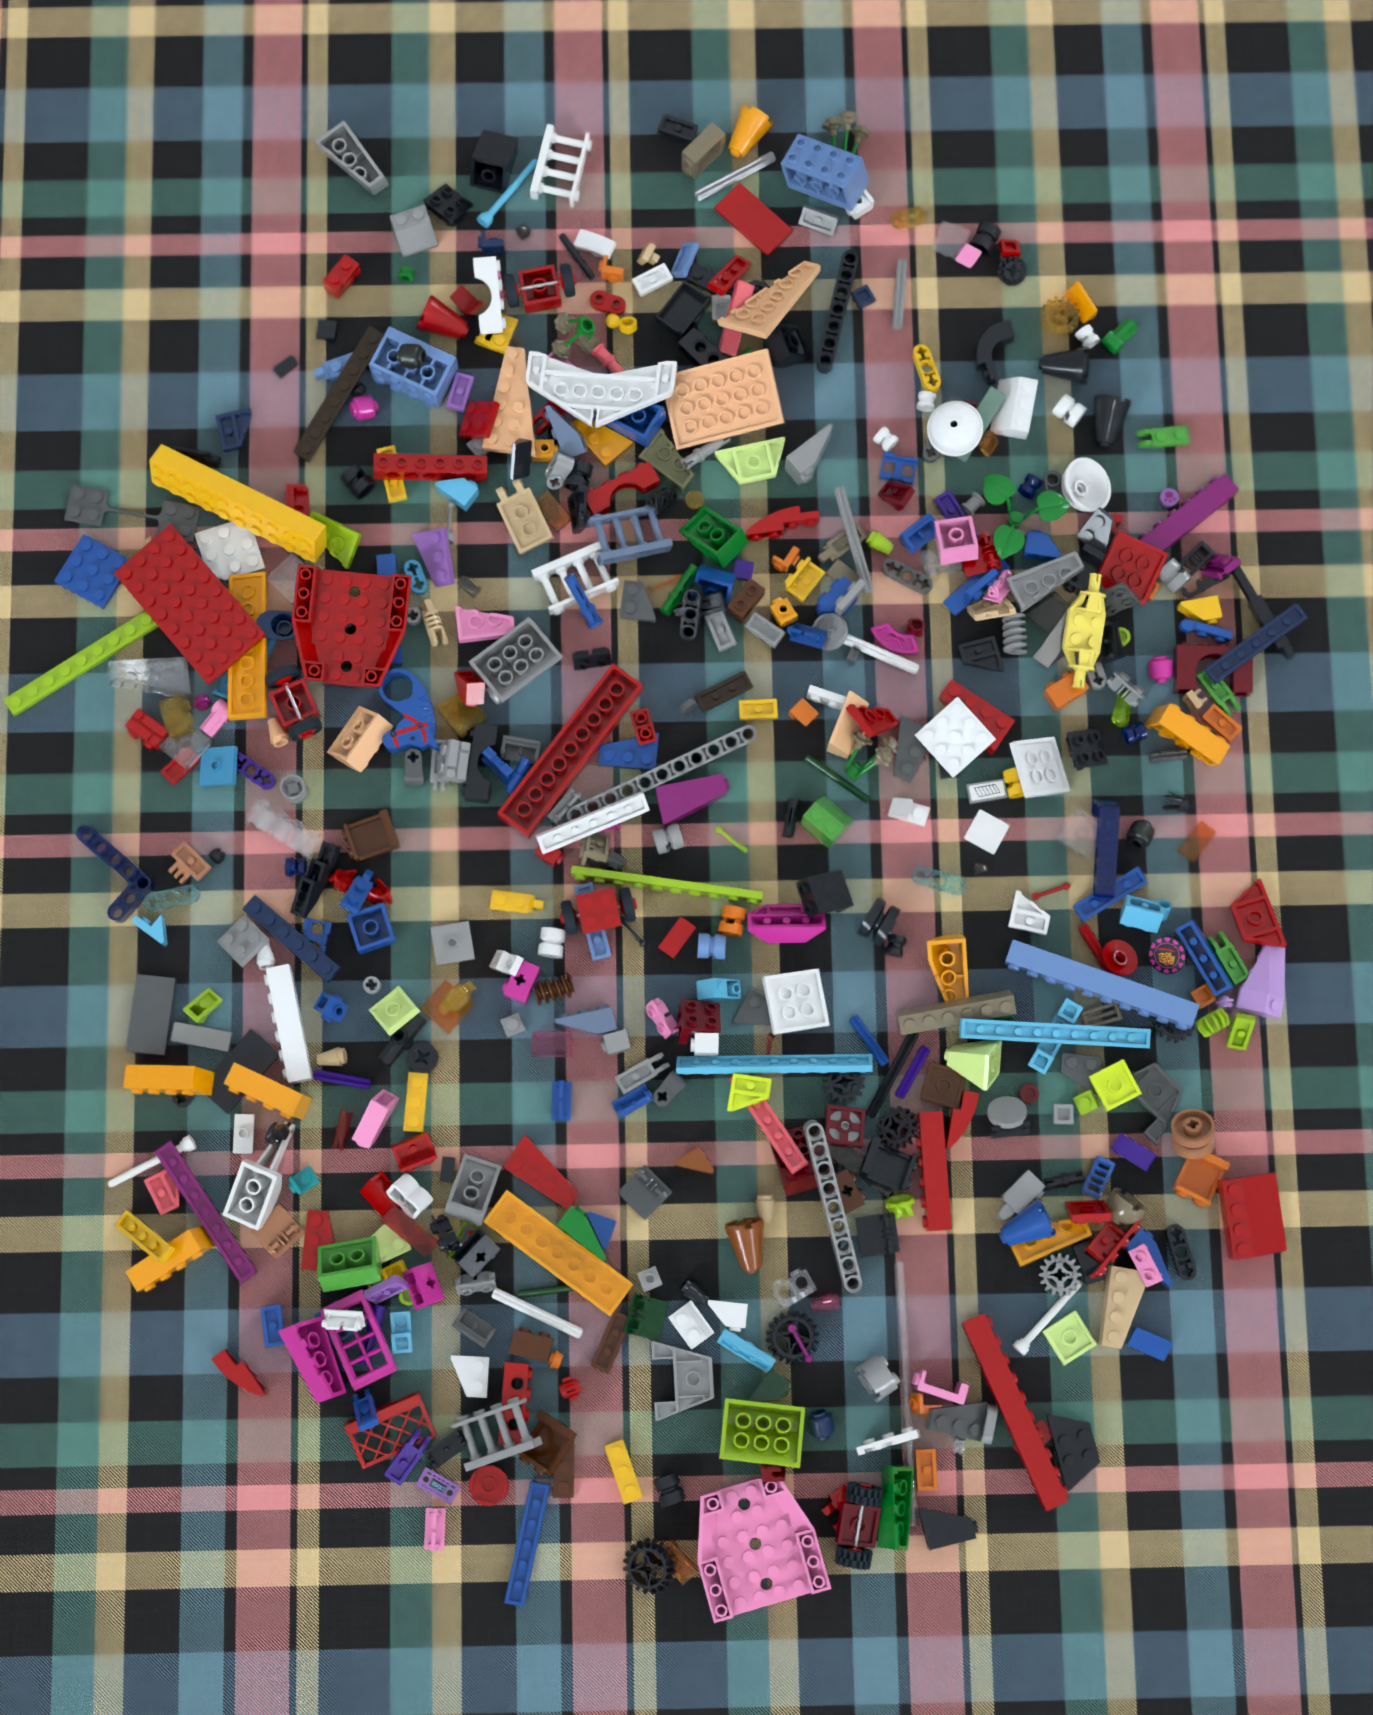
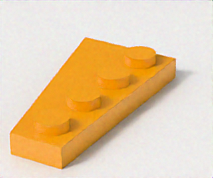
(1067, 1234)

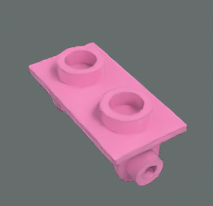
(999, 589)
(665, 1025)
(1145, 1265)
(435, 1529)

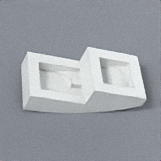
(594, 243)
(506, 962)

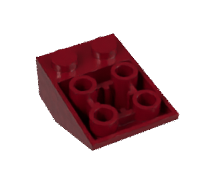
(802, 1179)

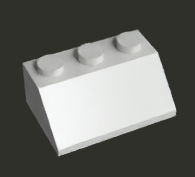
(1016, 411)

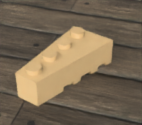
(1120, 1302)

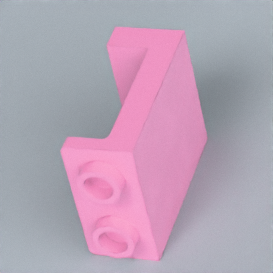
(958, 1396)

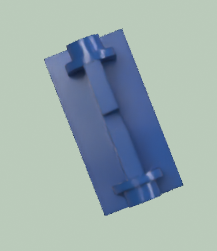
(807, 635)
(561, 1101)
(632, 1101)

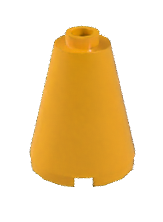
(748, 130)

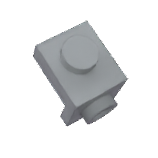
(720, 306)

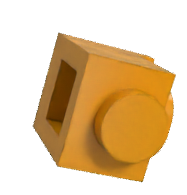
(544, 456)
(783, 618)

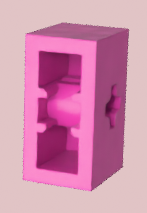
(521, 993)
(423, 1285)

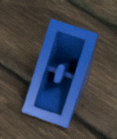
(603, 1228)

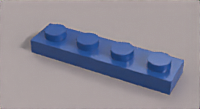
(1124, 886)

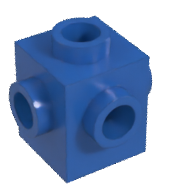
(331, 1007)

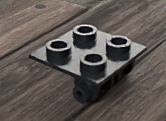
(447, 204)
(1086, 748)
(877, 1234)

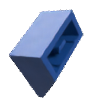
(827, 601)

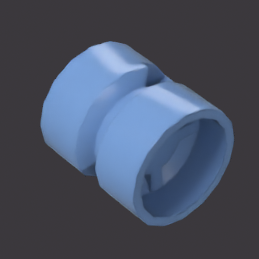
(711, 946)

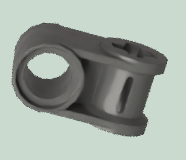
(1053, 487)
(414, 771)
(671, 1086)

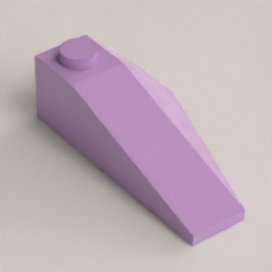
(1265, 986)

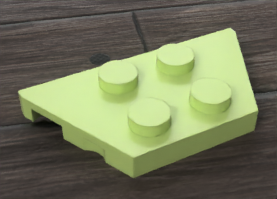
(752, 461)

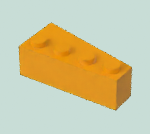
(1188, 733)
(168, 1080)
(267, 1091)
(187, 1247)

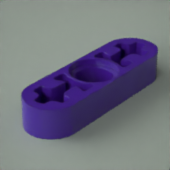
(259, 782)

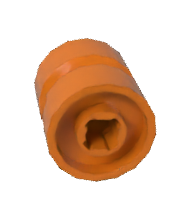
(734, 914)

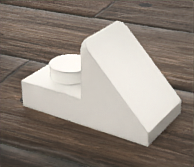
(907, 811)

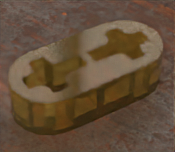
(908, 218)

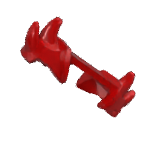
(343, 880)

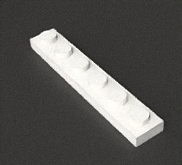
(592, 822)

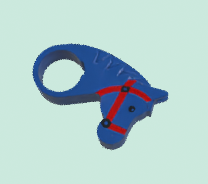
(419, 721)

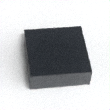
(326, 330)

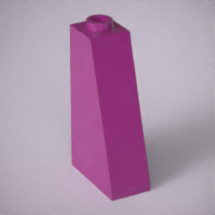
(689, 796)

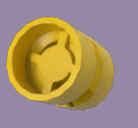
(1012, 779)

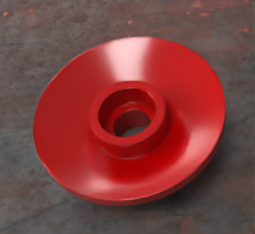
(1125, 955)

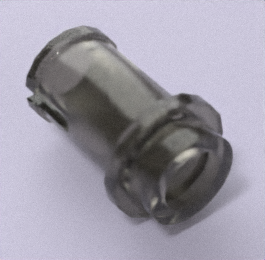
(468, 586)

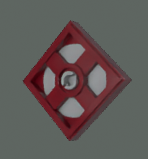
(844, 1126)

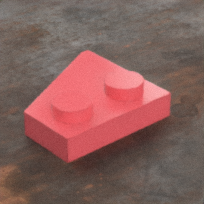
(163, 1192)

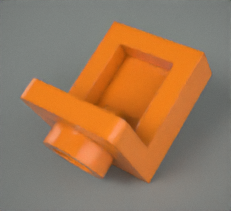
(610, 273)
(791, 559)
(917, 1407)

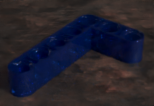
(1108, 818)
(121, 868)

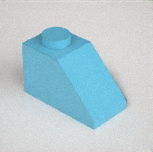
(459, 490)

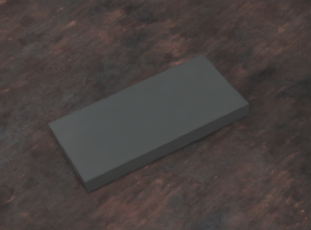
(151, 1015)

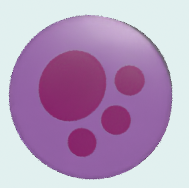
(1168, 498)

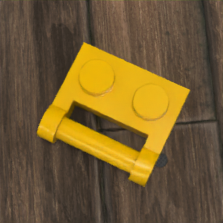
(499, 340)

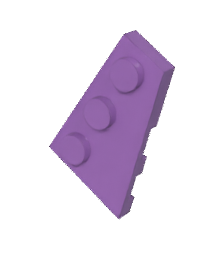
(436, 555)

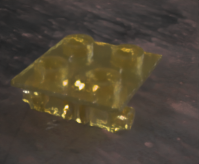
(459, 715)

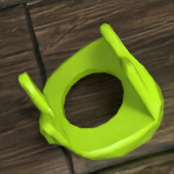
(900, 1205)

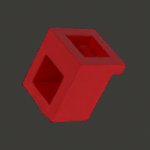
(552, 858)

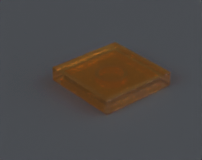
(447, 1022)

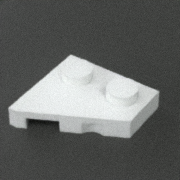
(1027, 916)
(473, 1374)

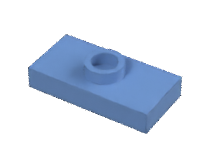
(684, 260)

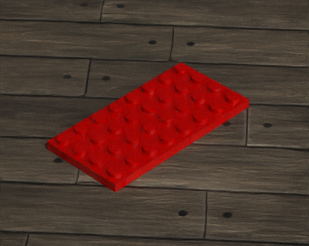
(190, 604)

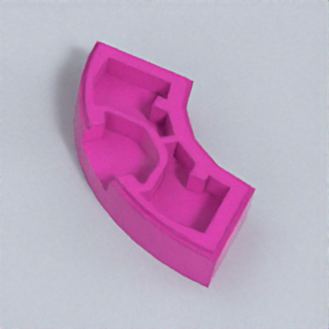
(894, 641)

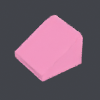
(967, 255)

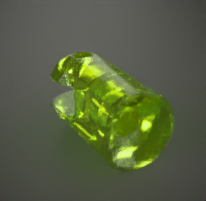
(1121, 711)

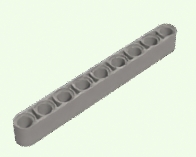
(832, 1215)

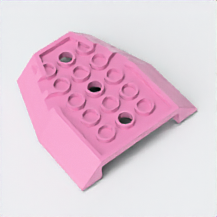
(735, 1570)

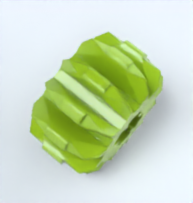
(1213, 1022)

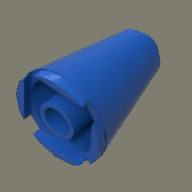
(1028, 1226)

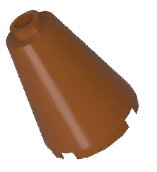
(747, 1242)

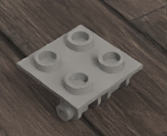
(1136, 690)

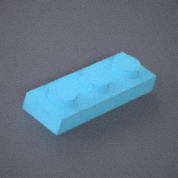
(746, 1350)

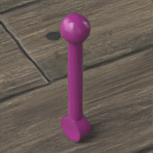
(808, 1358)

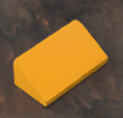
(1084, 303)

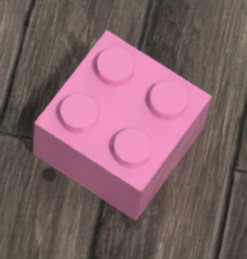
(956, 540)

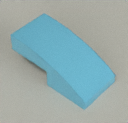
(401, 1331)

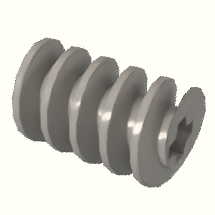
(1012, 634)

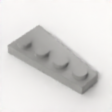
(1041, 580)

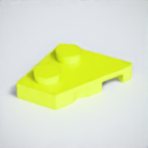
(748, 1091)

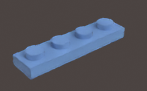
(596, 940)

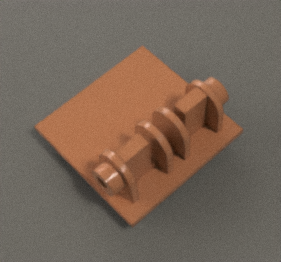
(278, 1232)

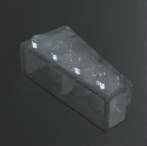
(155, 675)
(283, 829)

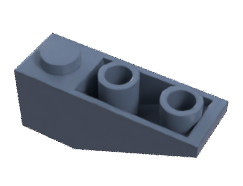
(569, 437)
(594, 1022)

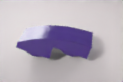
(1133, 1152)

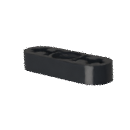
(1182, 1236)

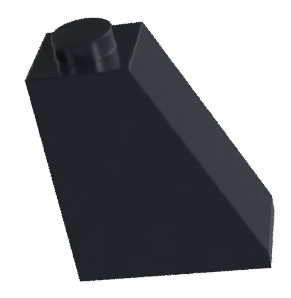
(946, 1528)

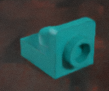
(303, 1181)

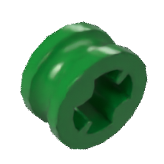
(406, 274)

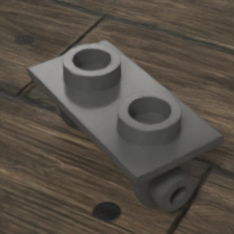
(614, 862)

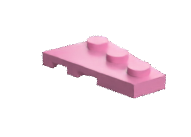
(481, 626)

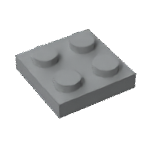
(243, 940)

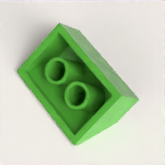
(349, 1264)

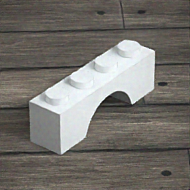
(486, 270)

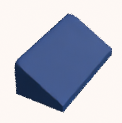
(1149, 1343)

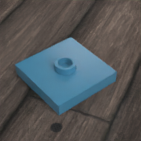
(218, 766)

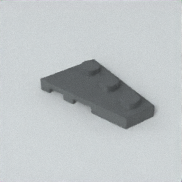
(909, 750)
(958, 1420)

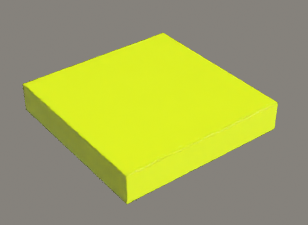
(1115, 1085)

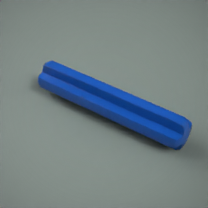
(869, 1040)

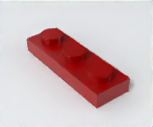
(727, 276)

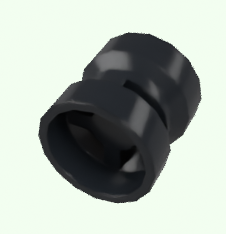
(895, 945)

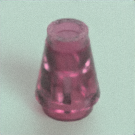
(827, 1302)

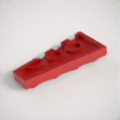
(537, 1171)

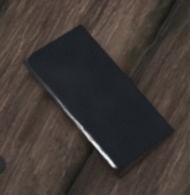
(520, 459)

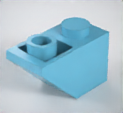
(718, 989)

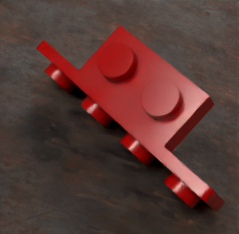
(1107, 1243)

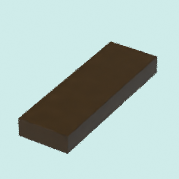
(723, 691)

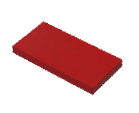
(753, 219)

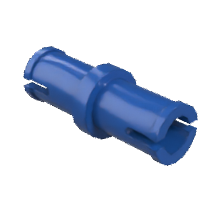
(518, 774)

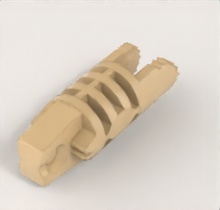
(433, 623)

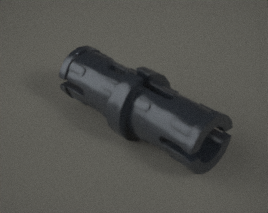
(791, 818)
(1064, 1180)

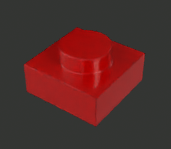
(1009, 248)

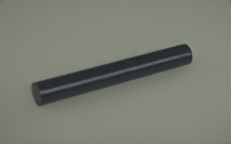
(575, 254)

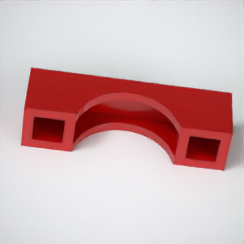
(641, 478)

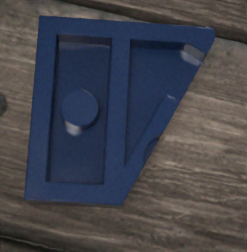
(233, 428)

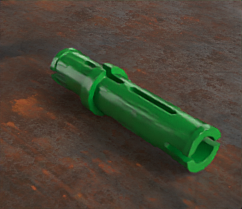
(675, 596)

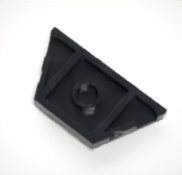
(1073, 1448)

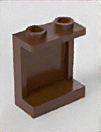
(370, 837)
(555, 1440)

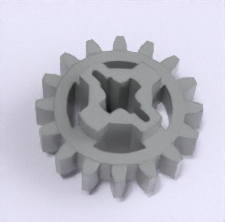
(1060, 1265)

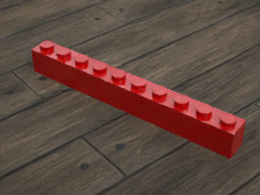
(1014, 1412)

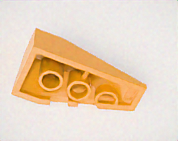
(949, 965)

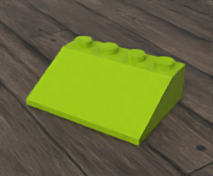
(762, 1433)

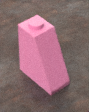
(375, 1118)

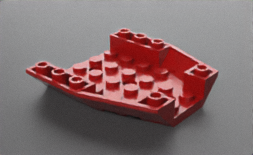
(326, 608)

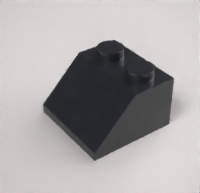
(786, 346)

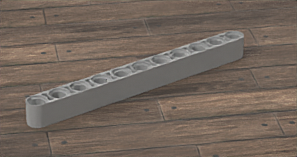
(668, 767)

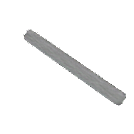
(853, 538)

